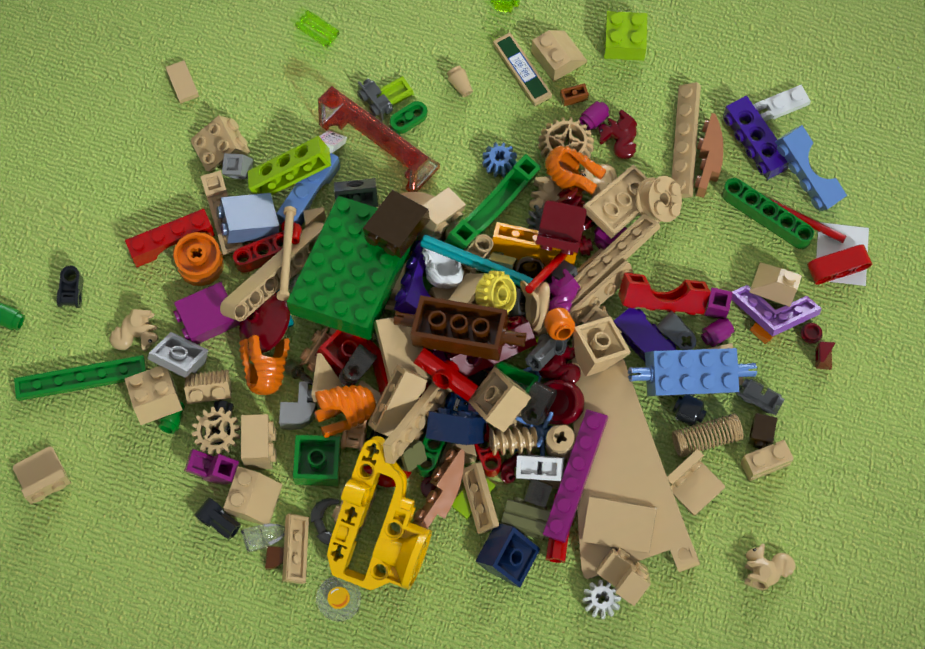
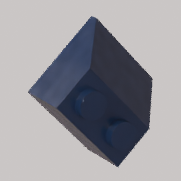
(508, 554)

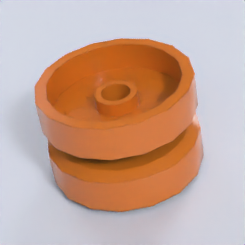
(198, 259)

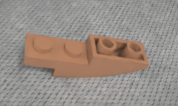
(711, 154)
(447, 482)

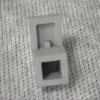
(298, 414)

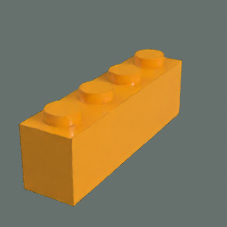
(521, 242)

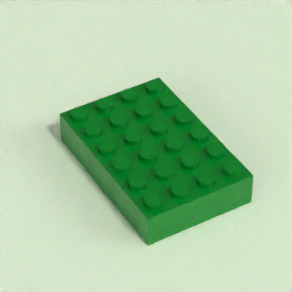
(345, 276)

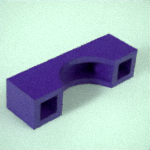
(412, 282)

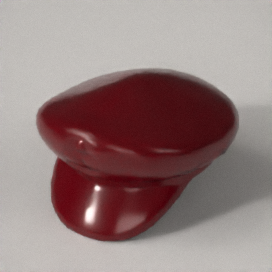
(567, 404)

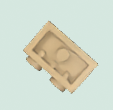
(694, 483)

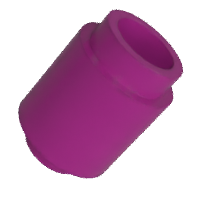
(594, 115)
(717, 332)

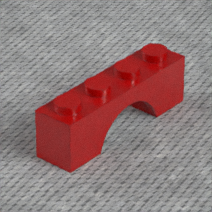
(148, 245)
(688, 297)

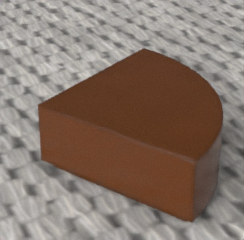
(274, 557)

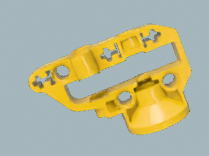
(398, 552)

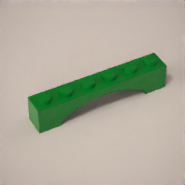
(495, 203)

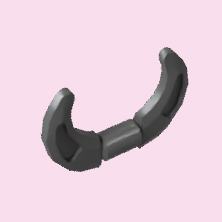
(317, 516)

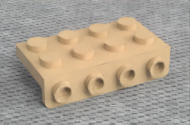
(601, 291)

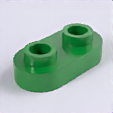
(407, 117)

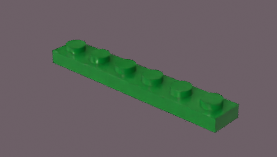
(78, 378)

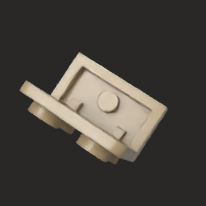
(216, 139)
(41, 475)

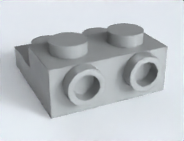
(178, 355)

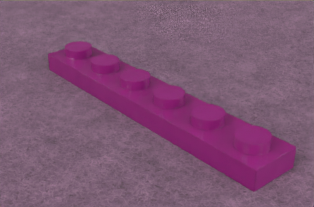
(575, 476)

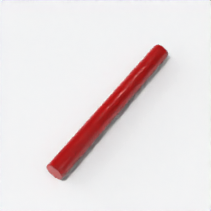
(815, 224)
(555, 262)

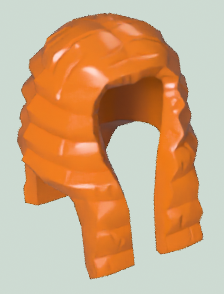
(563, 167)
(266, 373)
(354, 401)

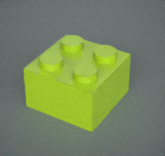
(625, 35)

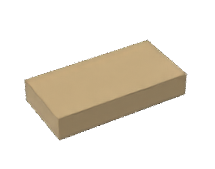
(182, 81)

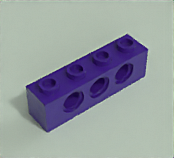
(745, 111)

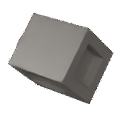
(237, 166)

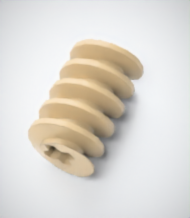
(560, 434)
(513, 440)

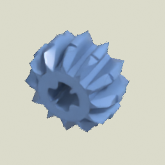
(499, 152)

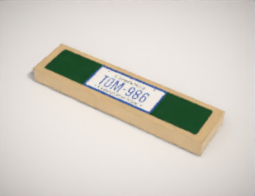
(522, 69)

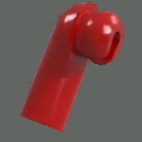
(297, 230)

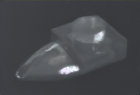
(262, 536)

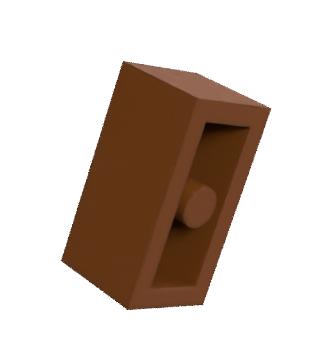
(574, 94)

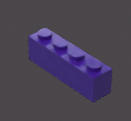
(640, 334)

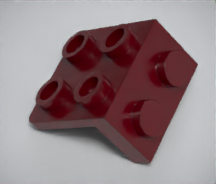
(561, 227)

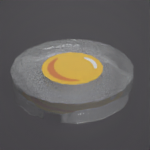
(338, 599)

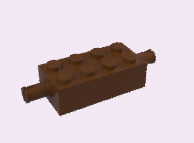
(459, 328)

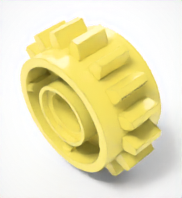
(496, 291)

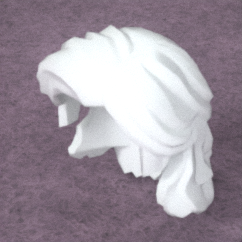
(441, 270)

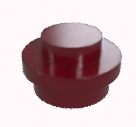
(586, 246)
(811, 333)

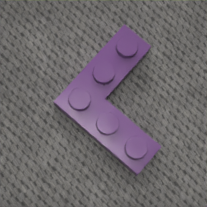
(775, 320)

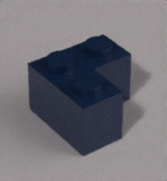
(460, 428)

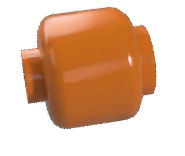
(559, 324)

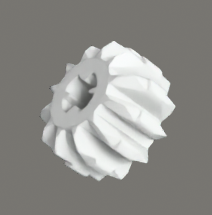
(605, 606)

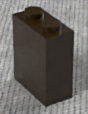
(396, 224)

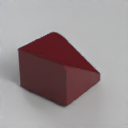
(823, 355)

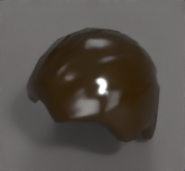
(529, 266)

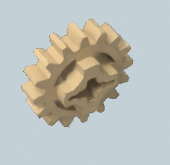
(221, 424)

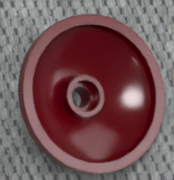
(267, 322)

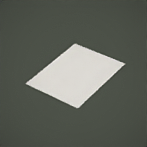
(855, 236)

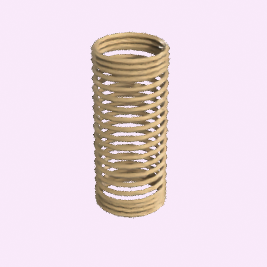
(680, 441)

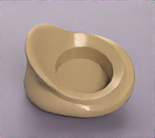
(536, 304)

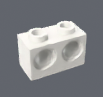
(540, 467)

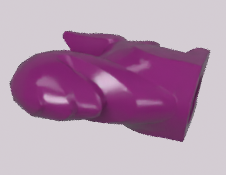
(563, 291)

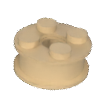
(659, 198)

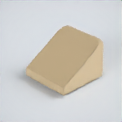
(312, 215)

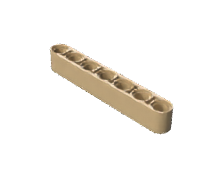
(266, 279)

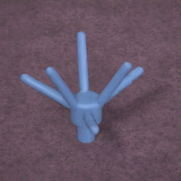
(541, 432)

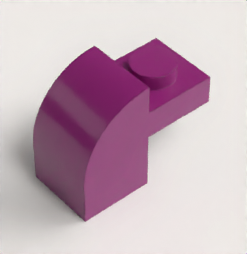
(213, 469)

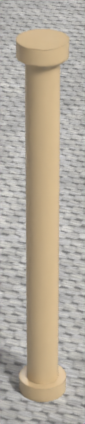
(283, 293)

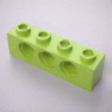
(290, 167)

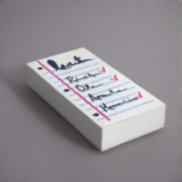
(333, 140)

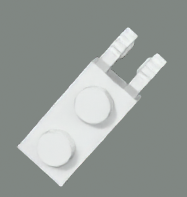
(783, 103)

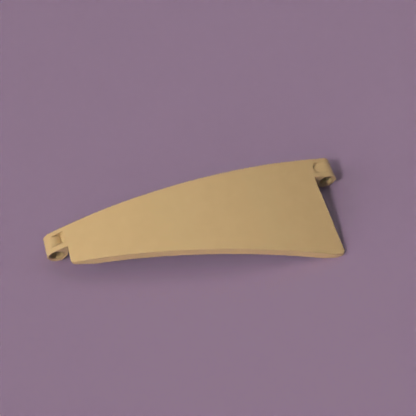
(628, 470)

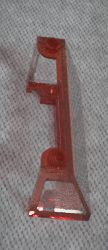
(339, 110)

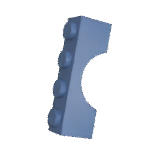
(795, 149)
(306, 190)

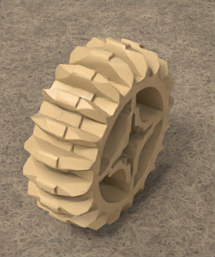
(550, 138)

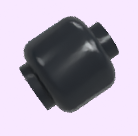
(689, 410)

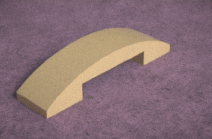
(214, 190)

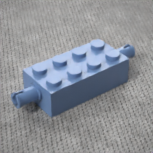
(692, 372)

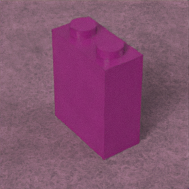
(203, 315)

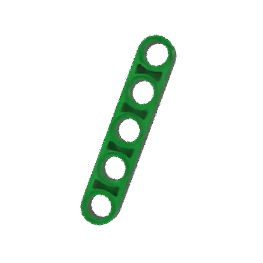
(773, 222)

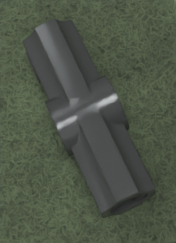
(545, 350)

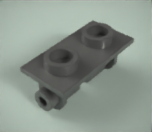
(368, 93)
(768, 402)

